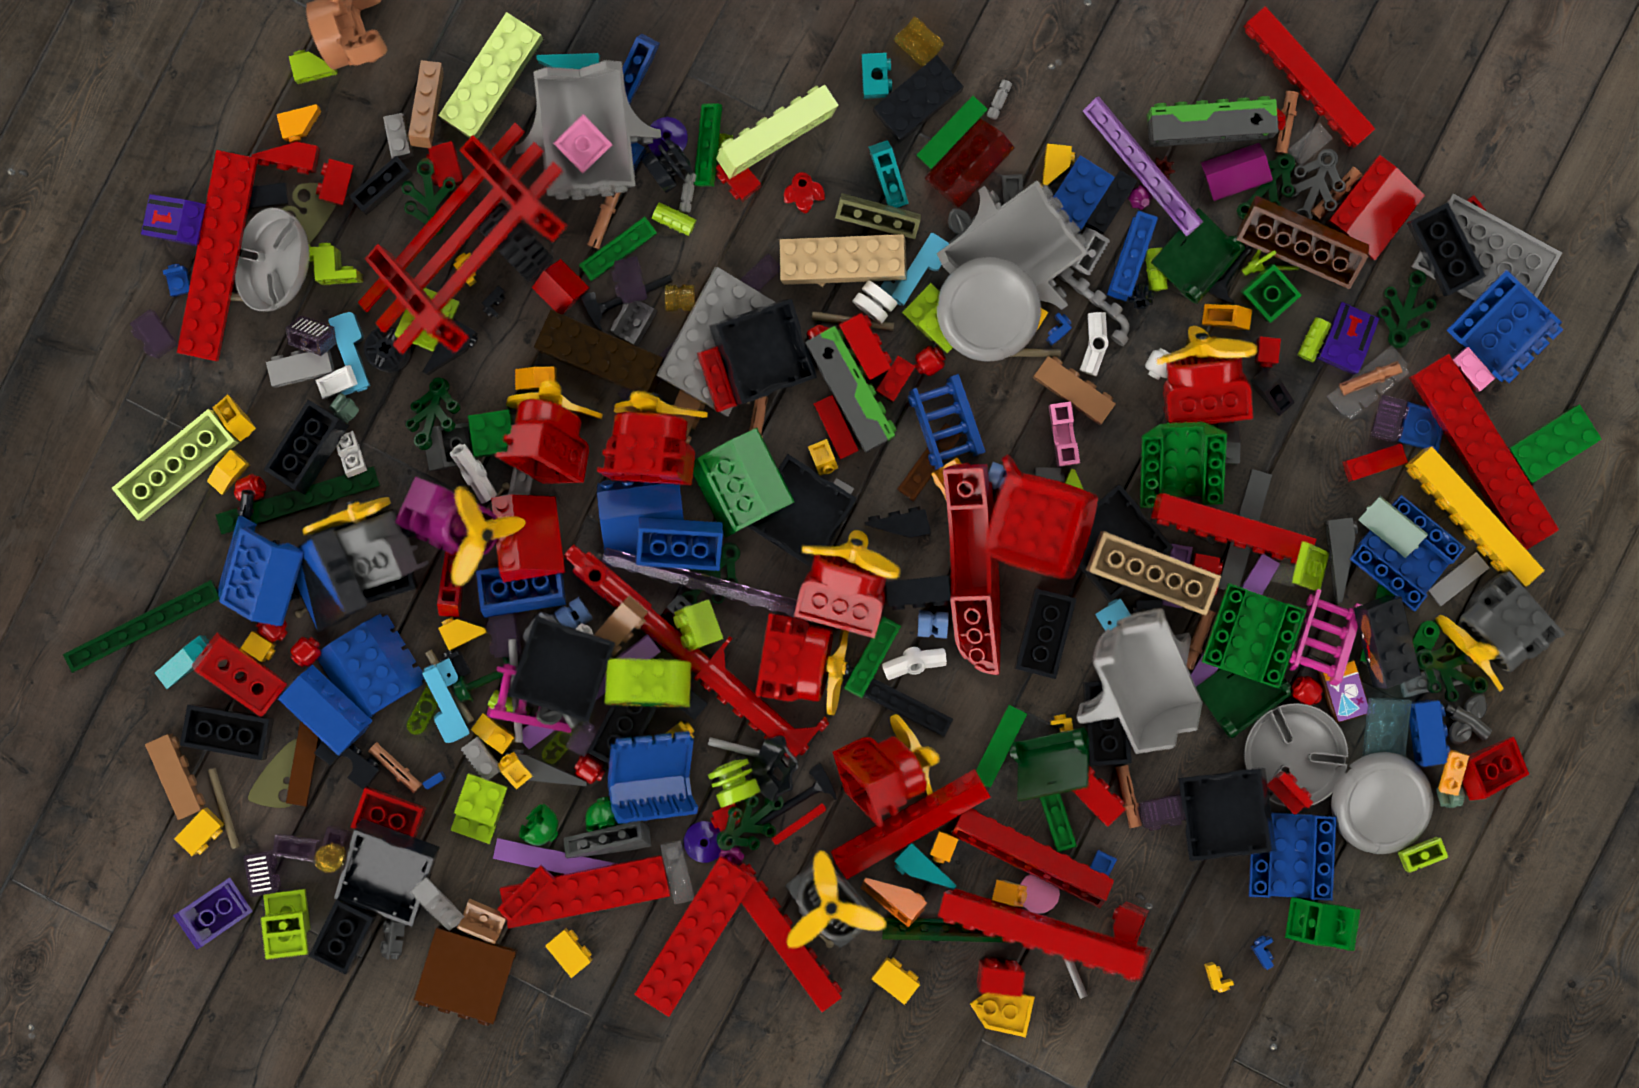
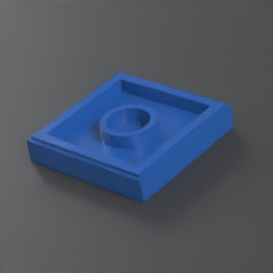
(1420, 428)

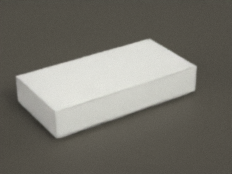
(336, 382)

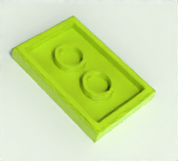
(1310, 567)

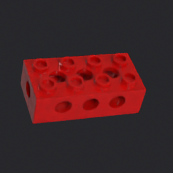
(239, 688)

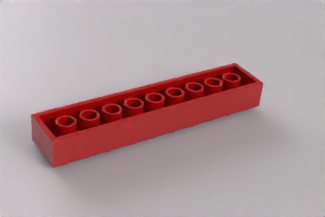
(1483, 452)
(1044, 933)

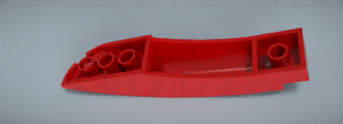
(973, 572)

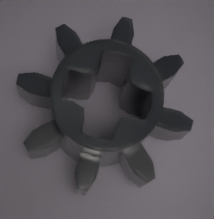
(1141, 296)

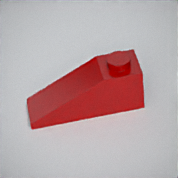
(1374, 462)
(450, 594)

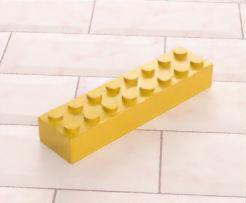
(1472, 516)

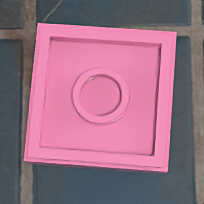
(583, 143)

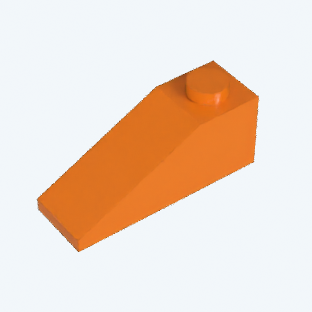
(897, 900)

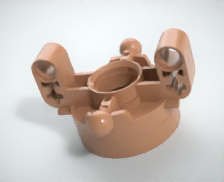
(341, 33)

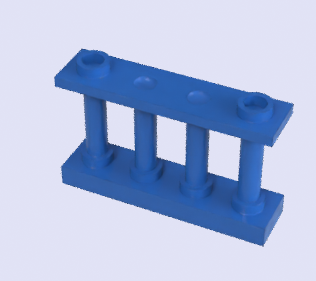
(1132, 256)
(966, 426)

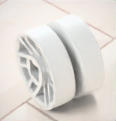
(874, 302)

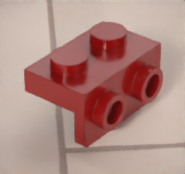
(1289, 793)

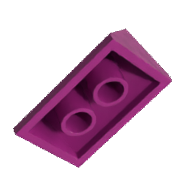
(1237, 171)

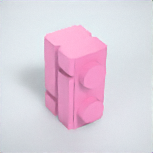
(1473, 369)

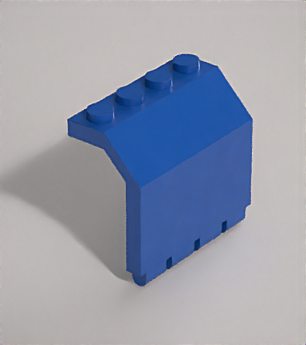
(624, 502)
(651, 777)

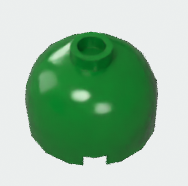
(600, 815)
(540, 827)

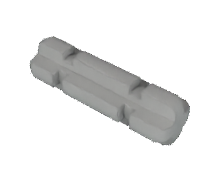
(999, 99)
(687, 193)

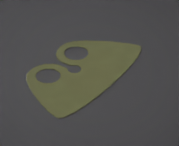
(317, 211)
(270, 781)

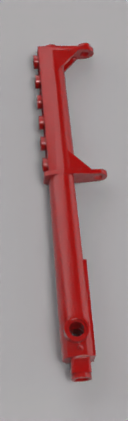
(709, 670)

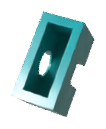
(876, 88)

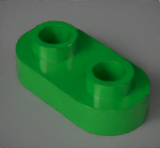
(1422, 639)

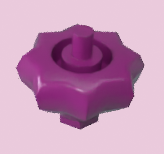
(1140, 197)
(733, 855)

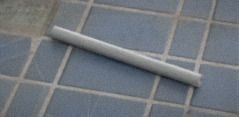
(513, 657)

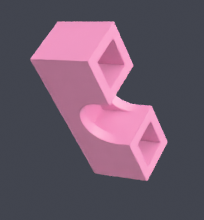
(1063, 434)

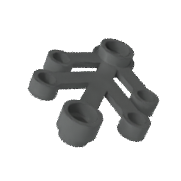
(1318, 182)

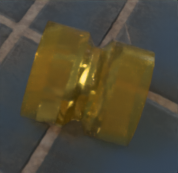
(679, 297)
(330, 857)

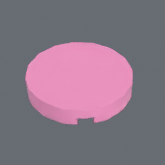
(1040, 895)

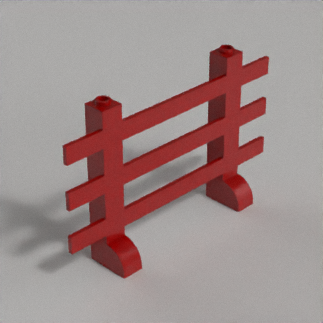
(506, 185)

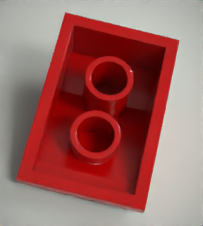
(1493, 769)
(1129, 922)

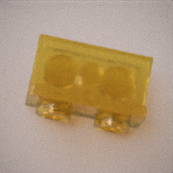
(919, 42)

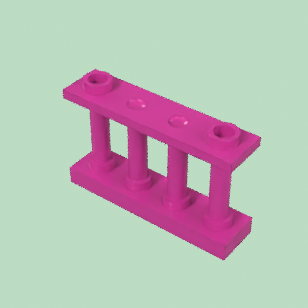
(1340, 652)
(520, 714)

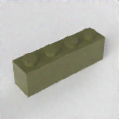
(878, 216)

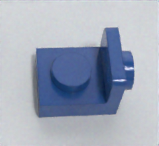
(177, 279)
(1057, 333)
(1263, 956)

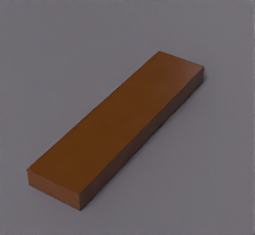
(922, 470)
(302, 766)

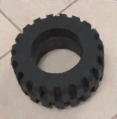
(519, 246)

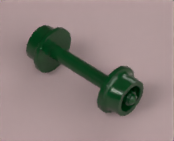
(463, 689)

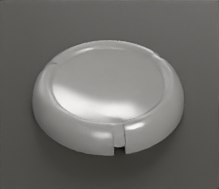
(272, 260)
(988, 309)
(1298, 742)
(1382, 803)

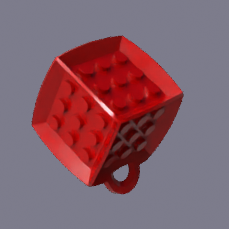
(1040, 523)

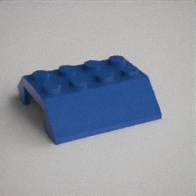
(1506, 327)
(371, 665)

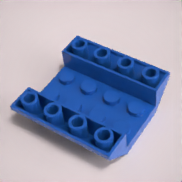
(1418, 572)
(258, 575)
(1302, 860)

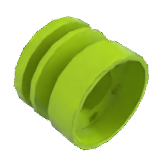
(734, 782)

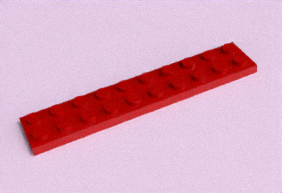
(217, 255)

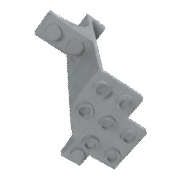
(601, 97)
(1025, 231)
(1145, 682)

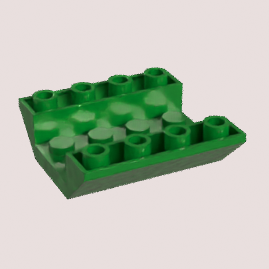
(1183, 462)
(741, 482)
(1253, 636)

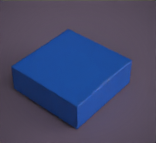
(434, 780)
(1103, 862)

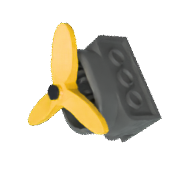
(372, 546)
(1501, 626)
(829, 905)

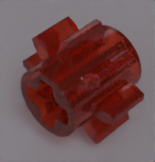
(1167, 166)

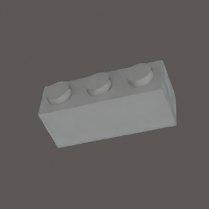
(298, 367)
(437, 904)

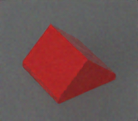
(560, 287)

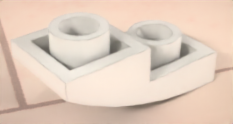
(351, 455)

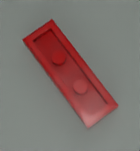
(716, 379)
(836, 427)
(799, 823)
(526, 894)

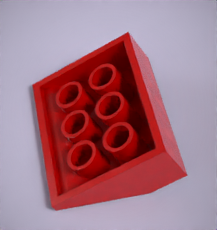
(1376, 206)
(536, 546)

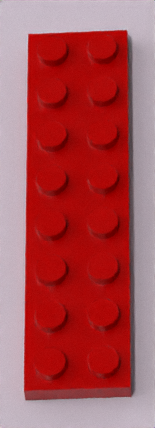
(595, 890)
(695, 936)

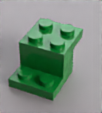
(1322, 923)

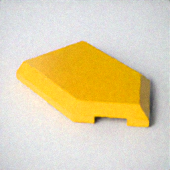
(1004, 1013)

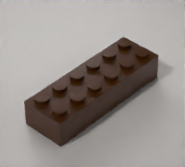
(1303, 242)

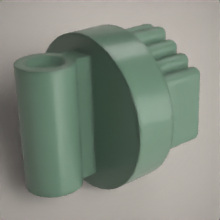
(344, 408)
(1449, 800)

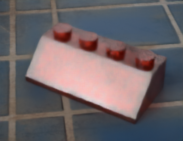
(969, 162)

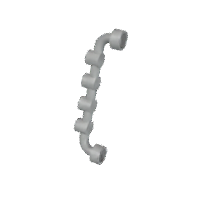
(1097, 299)

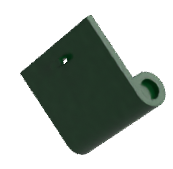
(1199, 260)
(1239, 700)
(1052, 763)

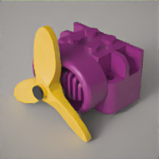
(454, 524)

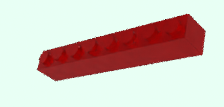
(1309, 77)
(1228, 527)
(910, 824)
(1033, 857)
(799, 959)

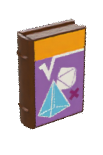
(1347, 698)

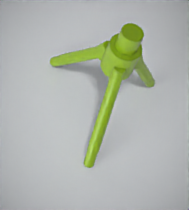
(1257, 264)

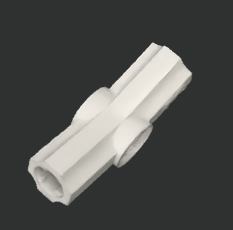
(1097, 330)
(473, 473)
(914, 662)

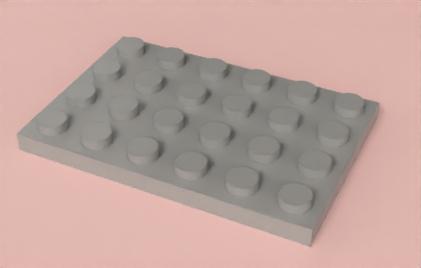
(1498, 249)
(719, 300)

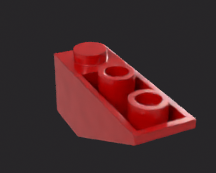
(294, 155)

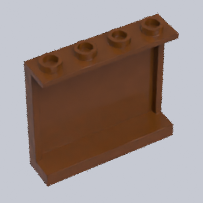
(465, 975)

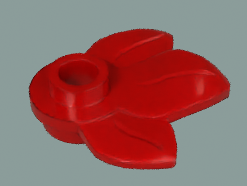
(803, 195)

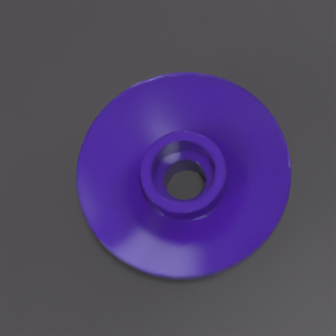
(674, 128)
(692, 839)

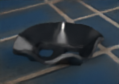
(765, 763)

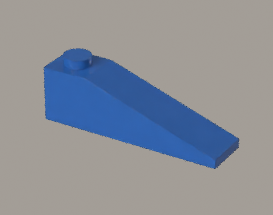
(638, 63)

